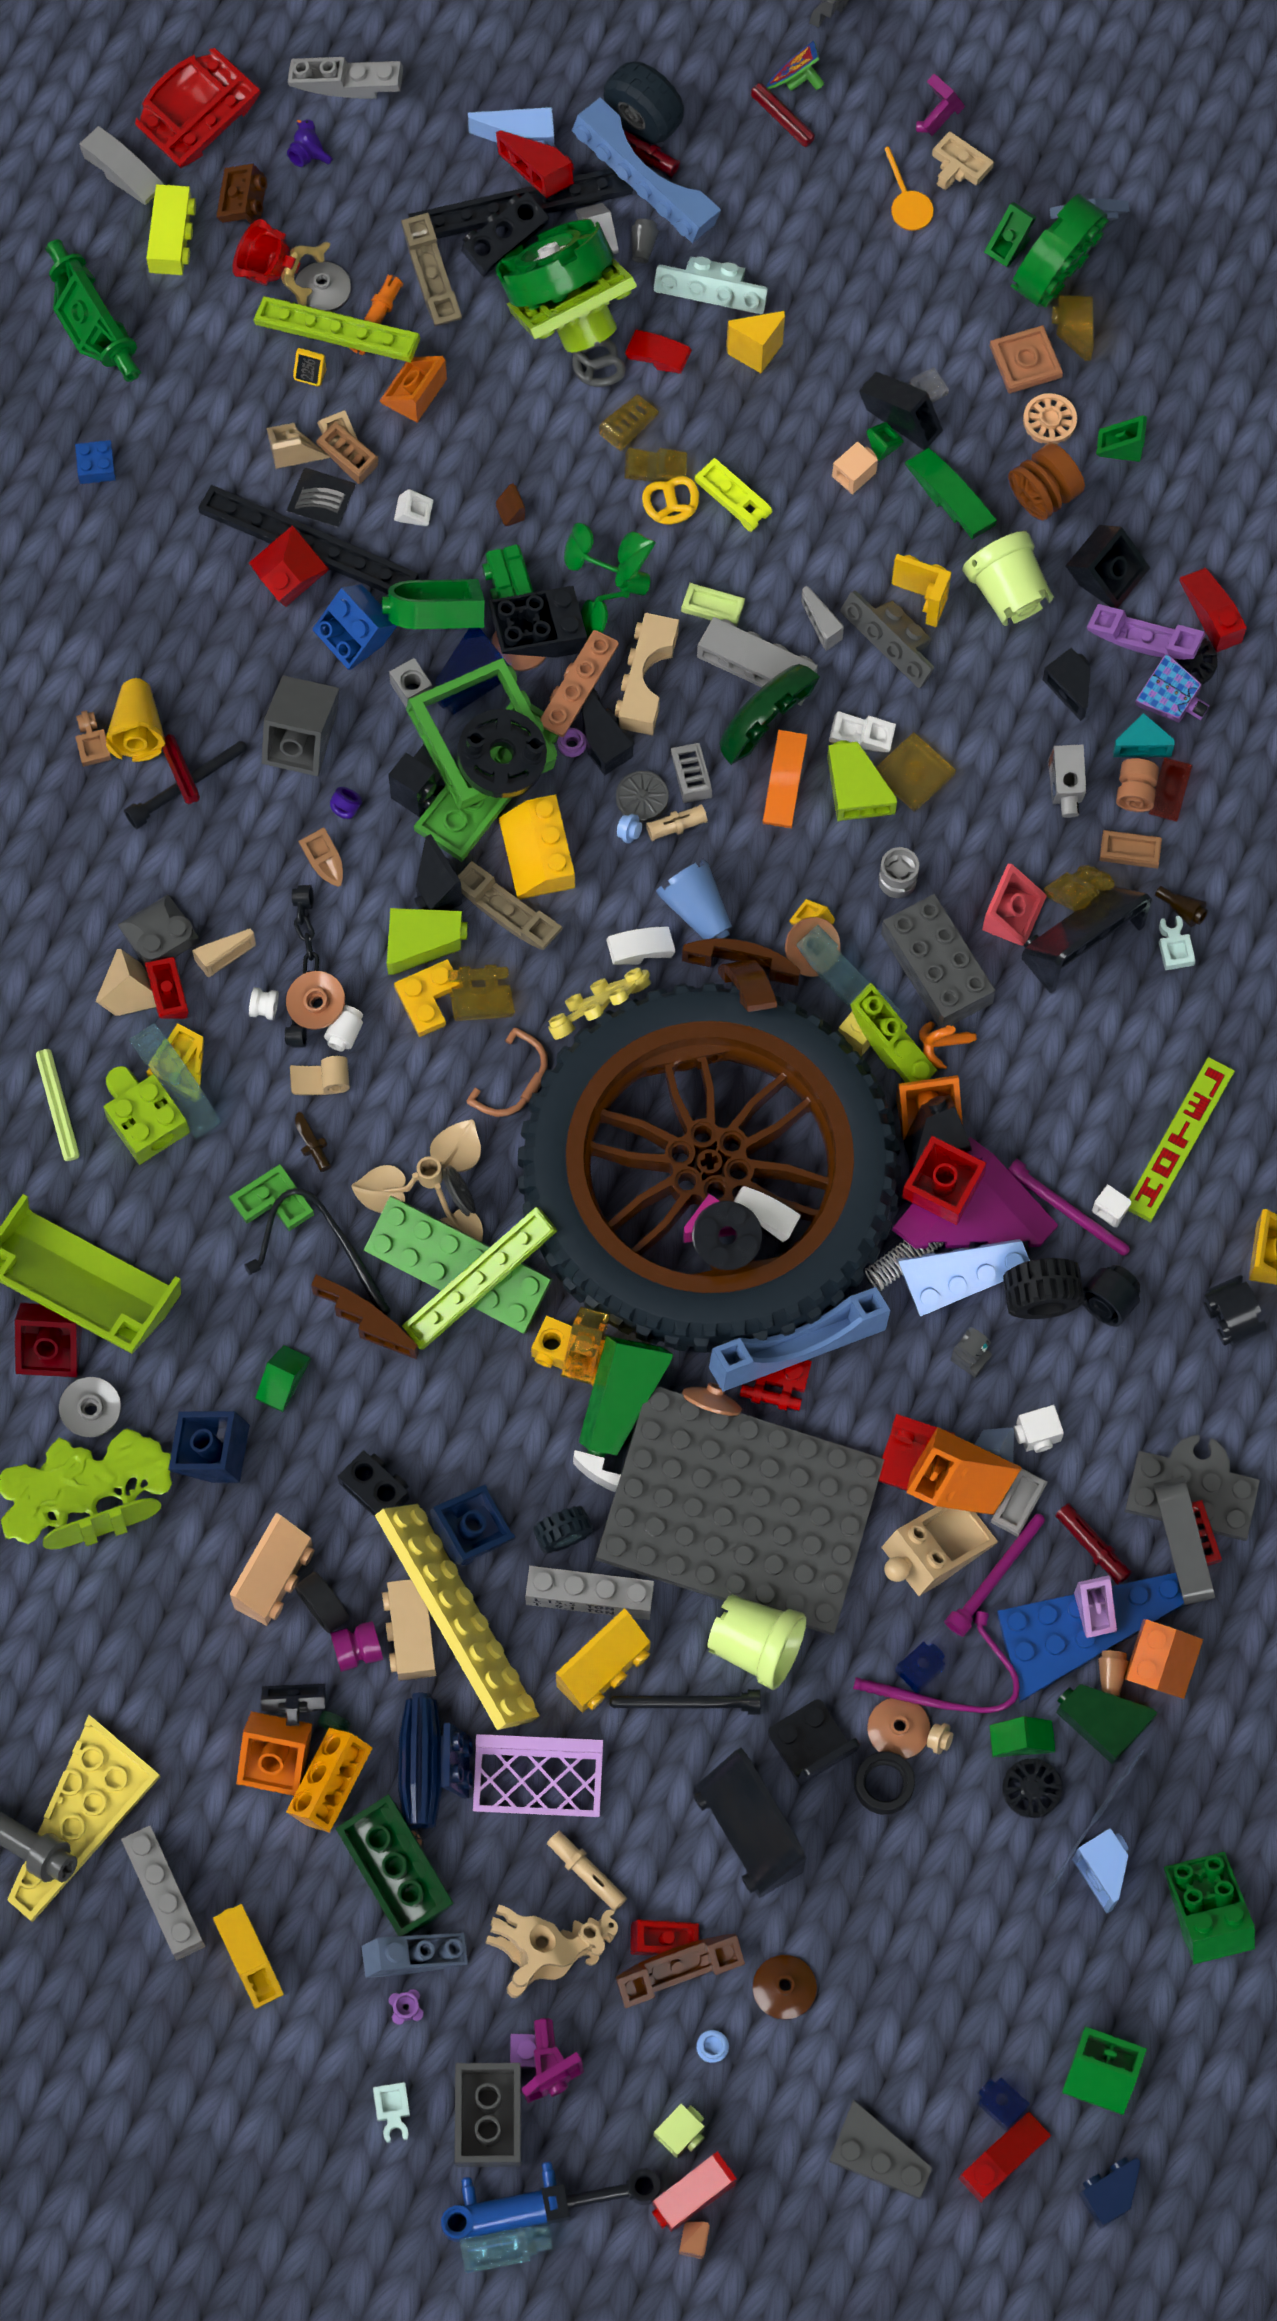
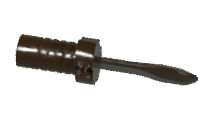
(312, 1145)

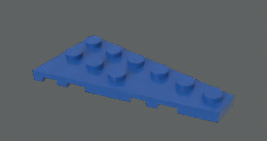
(1049, 1638)

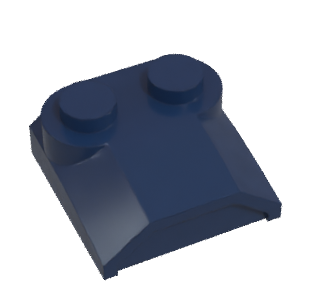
(470, 1525)

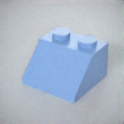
(1103, 1866)

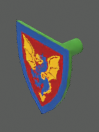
(799, 70)

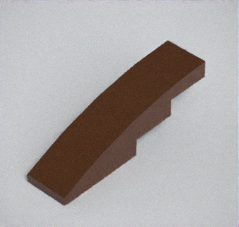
(373, 1323)

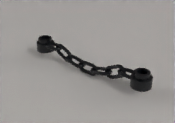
(304, 899)

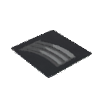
(321, 497)

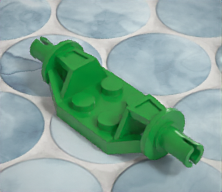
(86, 315)

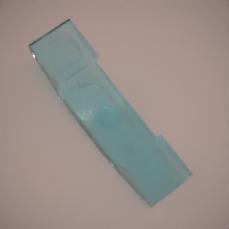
(833, 967)
(175, 1079)

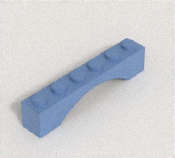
(684, 208)
(751, 1359)

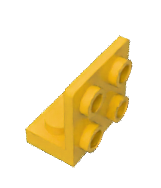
(924, 579)

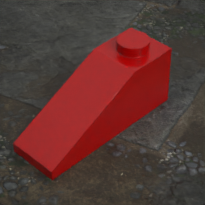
(537, 162)
(1214, 609)
(1004, 2157)

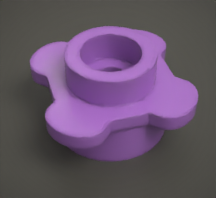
(410, 1998)

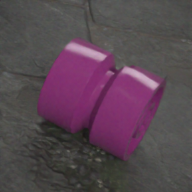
(356, 1646)

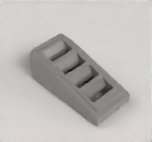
(824, 622)
(695, 792)

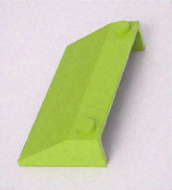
(81, 1280)

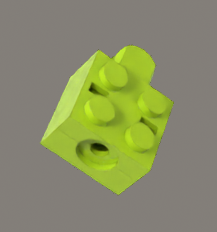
(145, 1111)

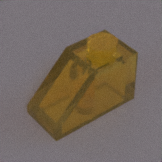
(1075, 323)

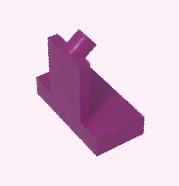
(949, 104)

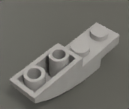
(341, 79)

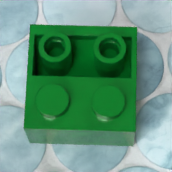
(1104, 2070)

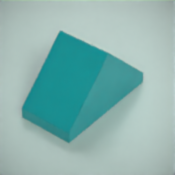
(1144, 739)

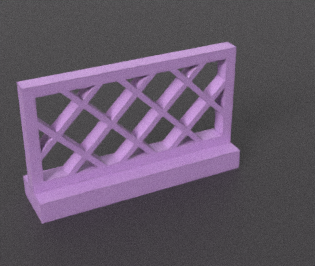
(538, 1747)

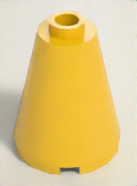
(135, 723)

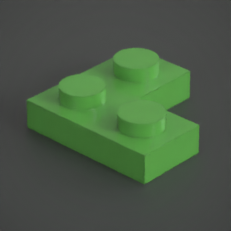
(262, 1193)

